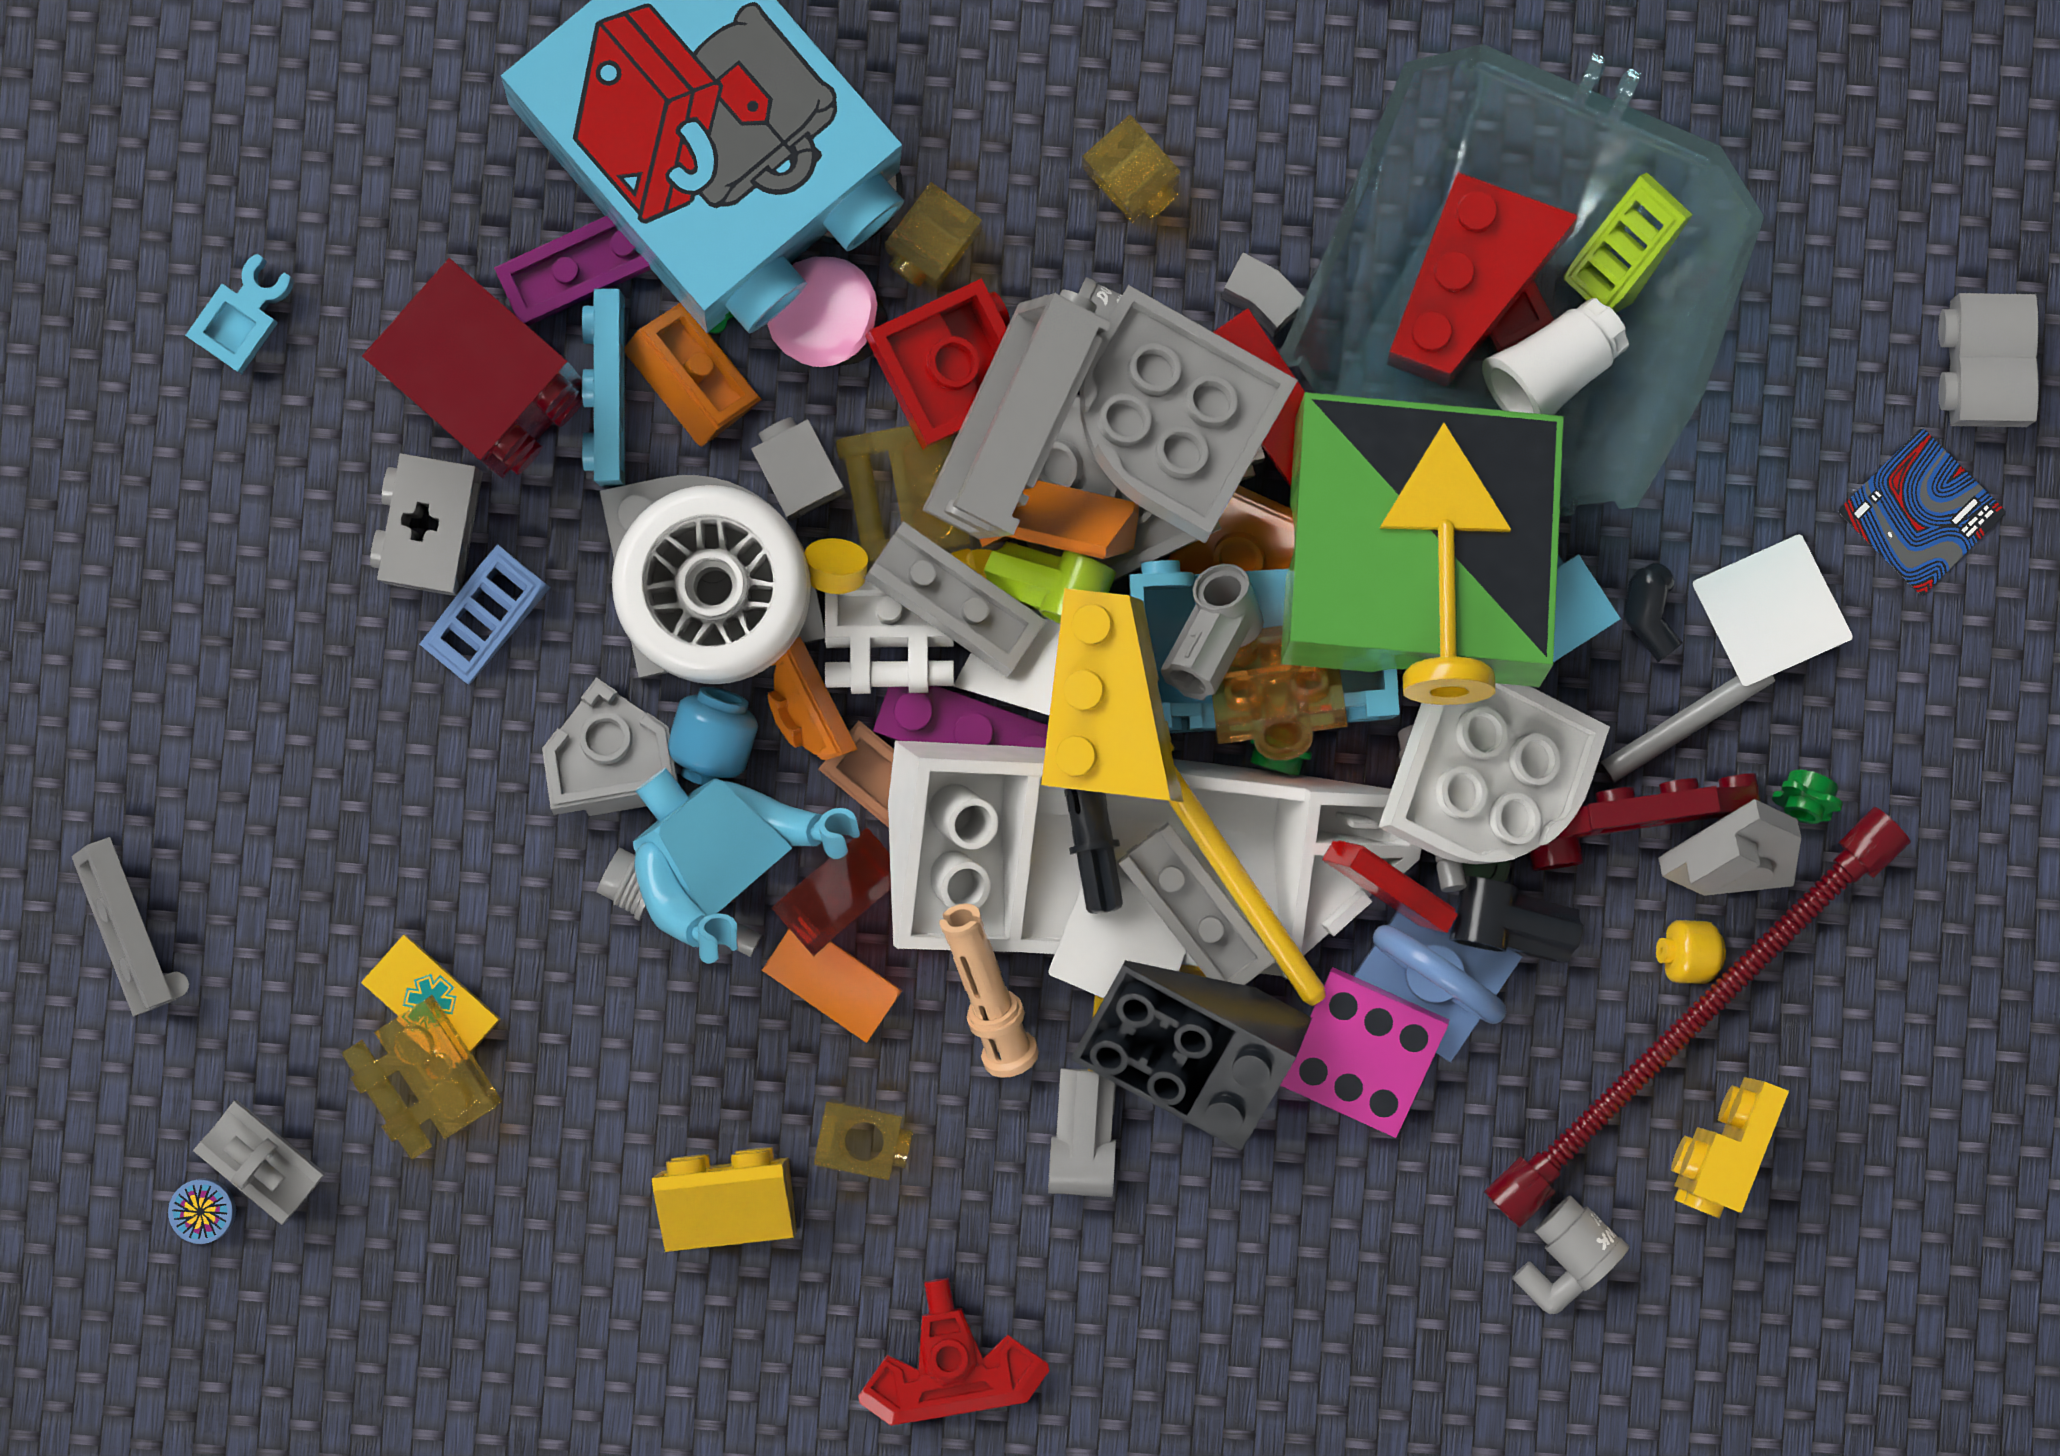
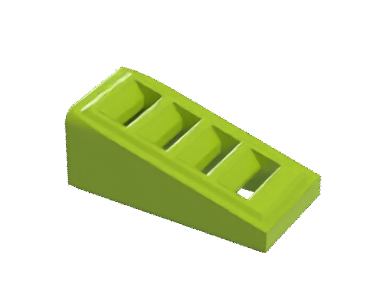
(1600, 273)

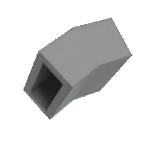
(1263, 292)

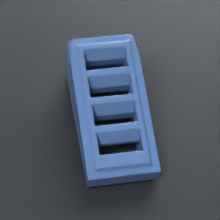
(480, 581)

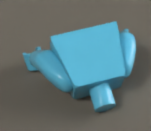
(715, 847)

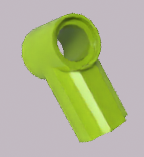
(1040, 577)

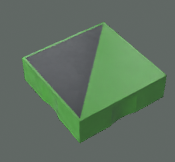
(1373, 593)

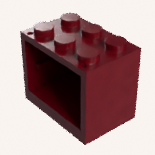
(477, 370)

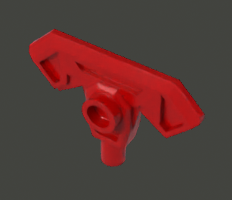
(951, 1370)

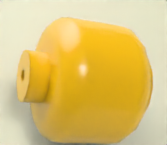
(1691, 951)

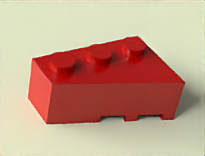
(1472, 274)

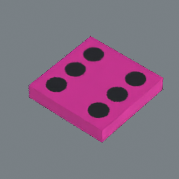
(1365, 1052)

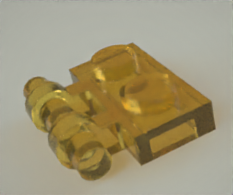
(436, 1068)

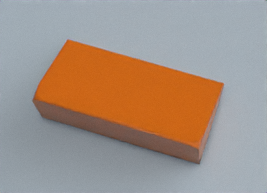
(691, 374)
(1077, 520)
(834, 984)

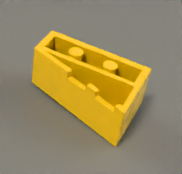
(1107, 703)

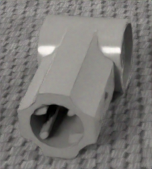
(1219, 624)
(1083, 1147)

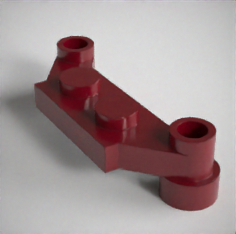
(1621, 811)

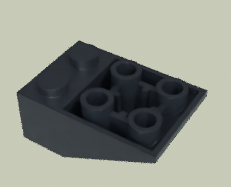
(1194, 1046)

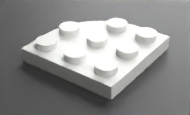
(1493, 775)

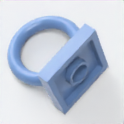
(1439, 976)

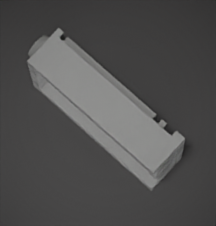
(1017, 414)

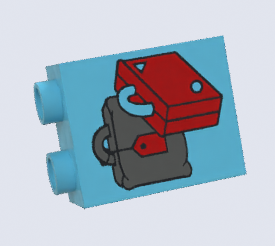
(710, 143)

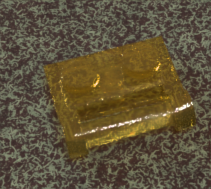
(914, 478)

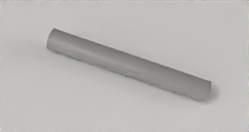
(1680, 727)

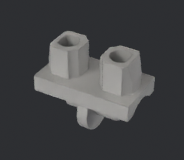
(259, 1162)

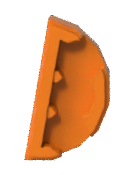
(805, 707)

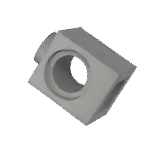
(797, 467)

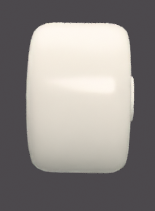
(702, 533)

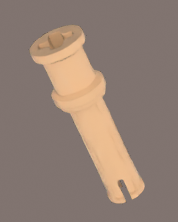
(993, 1011)

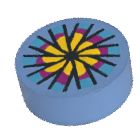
(202, 1211)

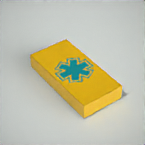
(411, 975)

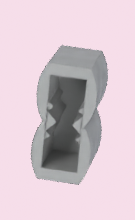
(1991, 360)

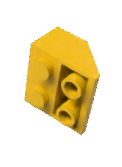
(724, 1202)

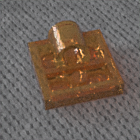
(1276, 700)

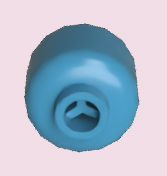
(712, 735)

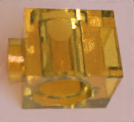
(1132, 170)
(932, 238)
(832, 1143)

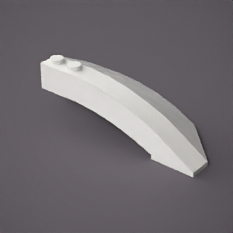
(989, 835)

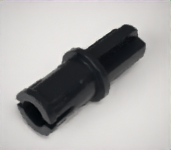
(1094, 850)

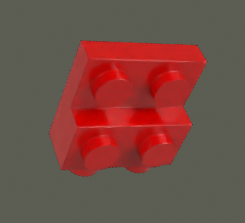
(940, 357)

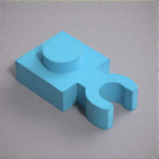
(235, 323)

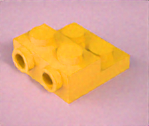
(1722, 1168)

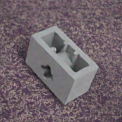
(452, 499)

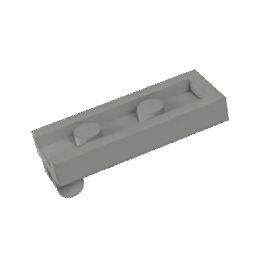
(955, 599)
(1195, 908)
(124, 930)

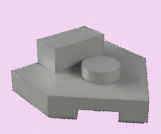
(604, 754)
(1739, 853)

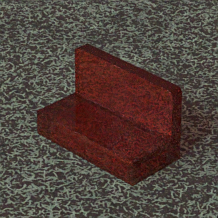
(837, 893)

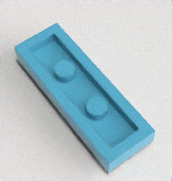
(605, 387)

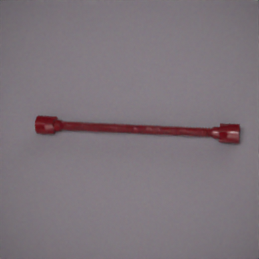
(1866, 849)

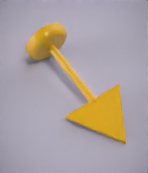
(1446, 498)

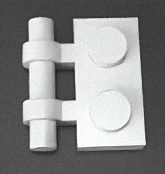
(875, 619)

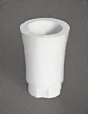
(1556, 360)

